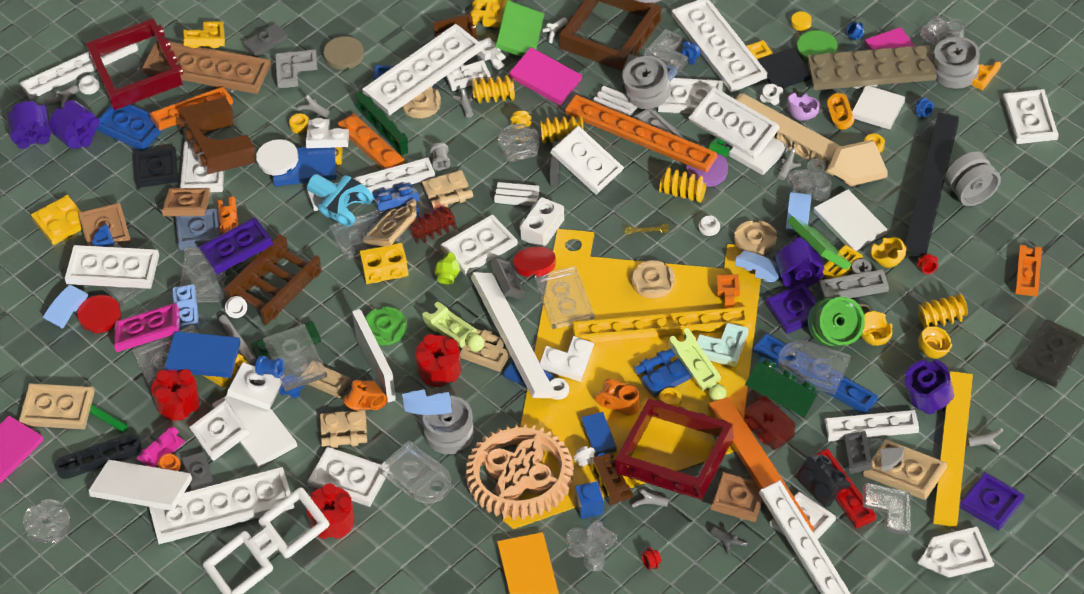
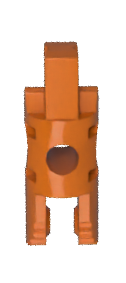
(227, 215)

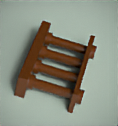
(266, 263)

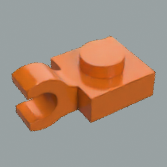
(728, 288)

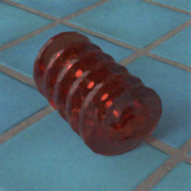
(432, 223)

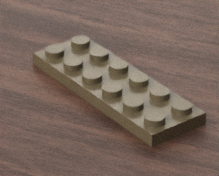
(871, 67)

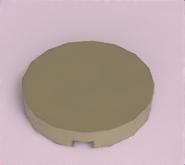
(343, 52)

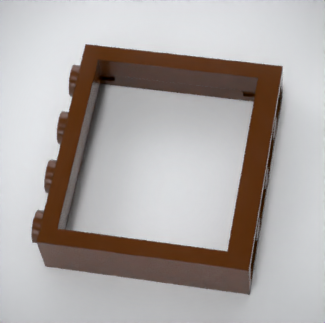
(603, 54)

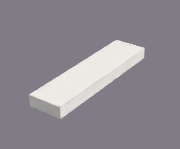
(874, 424)

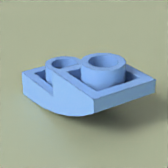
(799, 208)
(763, 267)
(187, 301)
(65, 305)
(418, 403)

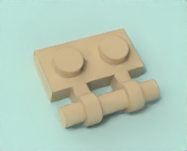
(447, 189)
(490, 355)
(343, 423)

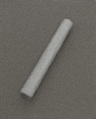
(248, 355)

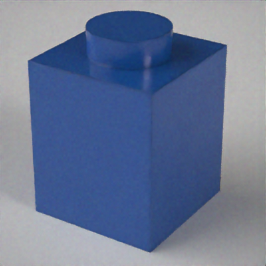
(589, 500)

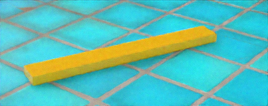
(660, 324)
(953, 451)

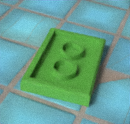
(519, 29)
(819, 242)

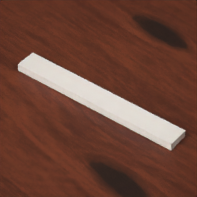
(512, 335)

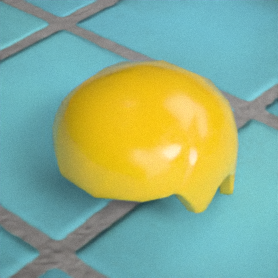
(889, 252)
(876, 329)
(934, 342)

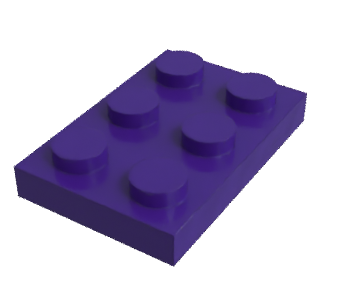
(236, 245)

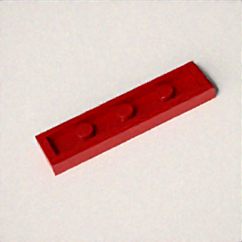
(850, 499)

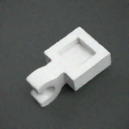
(492, 53)

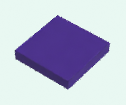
(791, 307)
(991, 501)

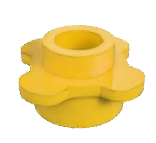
(521, 117)

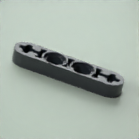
(97, 452)

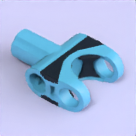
(338, 197)

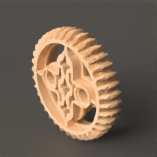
(519, 472)

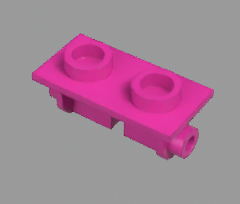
(165, 444)

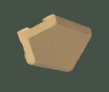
(858, 163)
(391, 225)

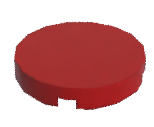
(534, 261)
(99, 313)

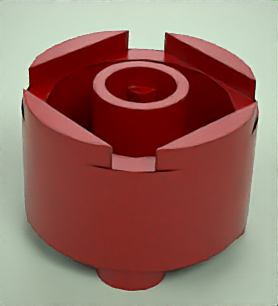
(438, 360)
(175, 394)
(336, 507)

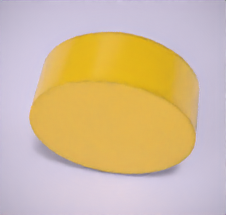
(801, 21)
(299, 123)
(878, 139)
(670, 396)

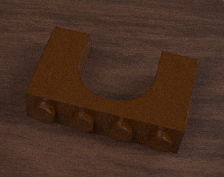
(211, 153)

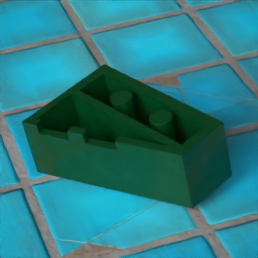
(782, 386)

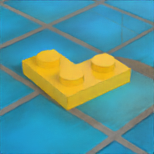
(211, 36)

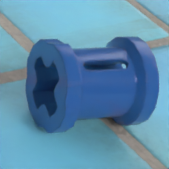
(270, 366)

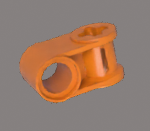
(365, 396)
(619, 397)

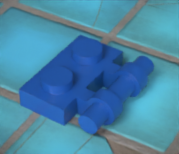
(395, 196)
(668, 376)

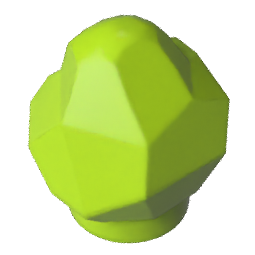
(447, 269)

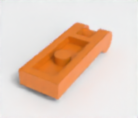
(1028, 271)

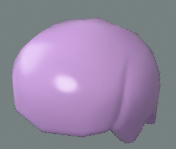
(802, 107)

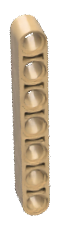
(805, 141)

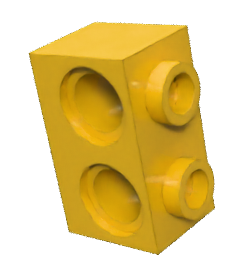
(384, 263)

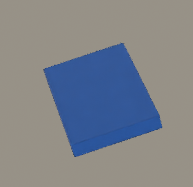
(129, 126)
(310, 162)
(203, 354)

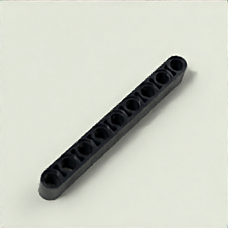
(931, 185)

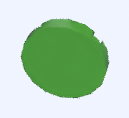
(816, 43)
(387, 325)

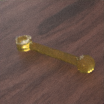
(664, 228)

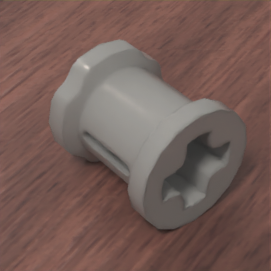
(440, 158)

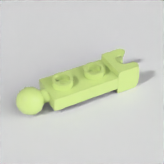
(453, 327)
(698, 365)

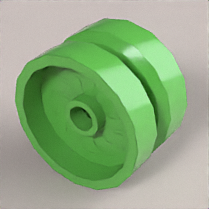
(836, 321)

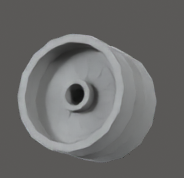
(956, 62)
(646, 82)
(972, 178)
(450, 431)

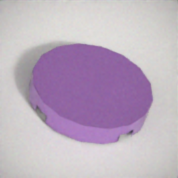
(716, 173)

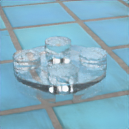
(513, 151)
(49, 532)

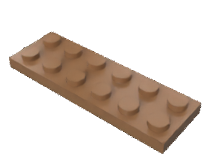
(212, 67)

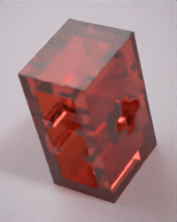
(769, 423)

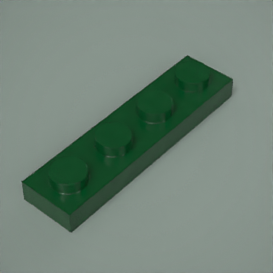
(381, 123)

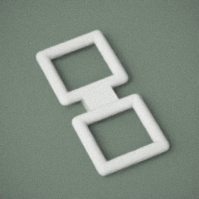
(266, 543)

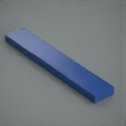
(847, 392)

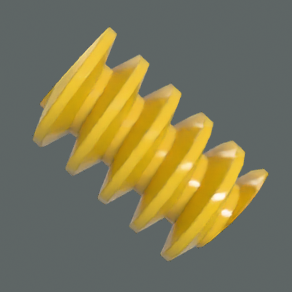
(493, 89)
(559, 130)
(683, 185)
(943, 310)

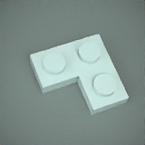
(728, 348)

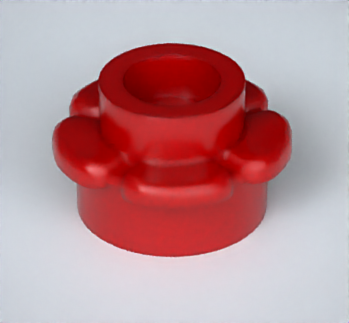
(928, 264)
(651, 558)

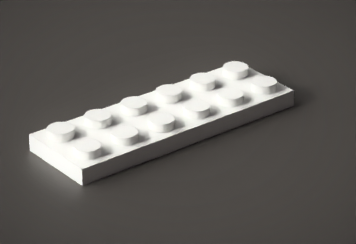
(719, 44)
(422, 69)
(221, 505)

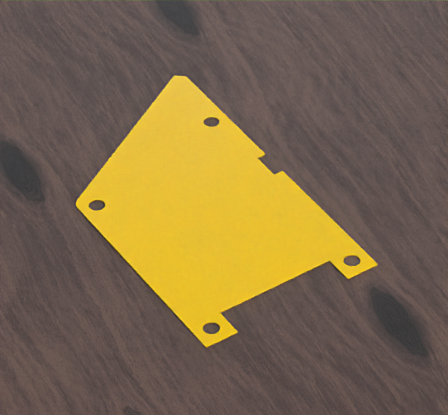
(613, 296)

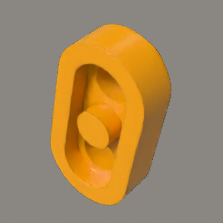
(840, 111)

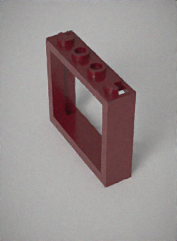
(144, 88)
(665, 477)

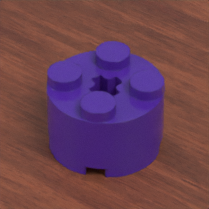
(29, 124)
(74, 125)
(800, 264)
(929, 385)

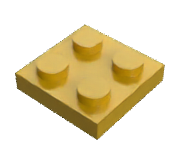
(58, 220)

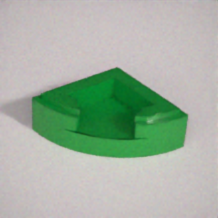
(717, 146)

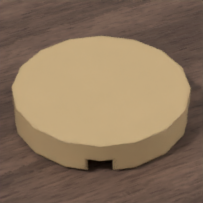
(424, 104)
(755, 237)
(653, 279)

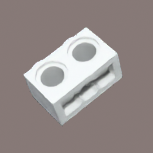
(542, 222)

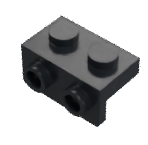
(822, 479)

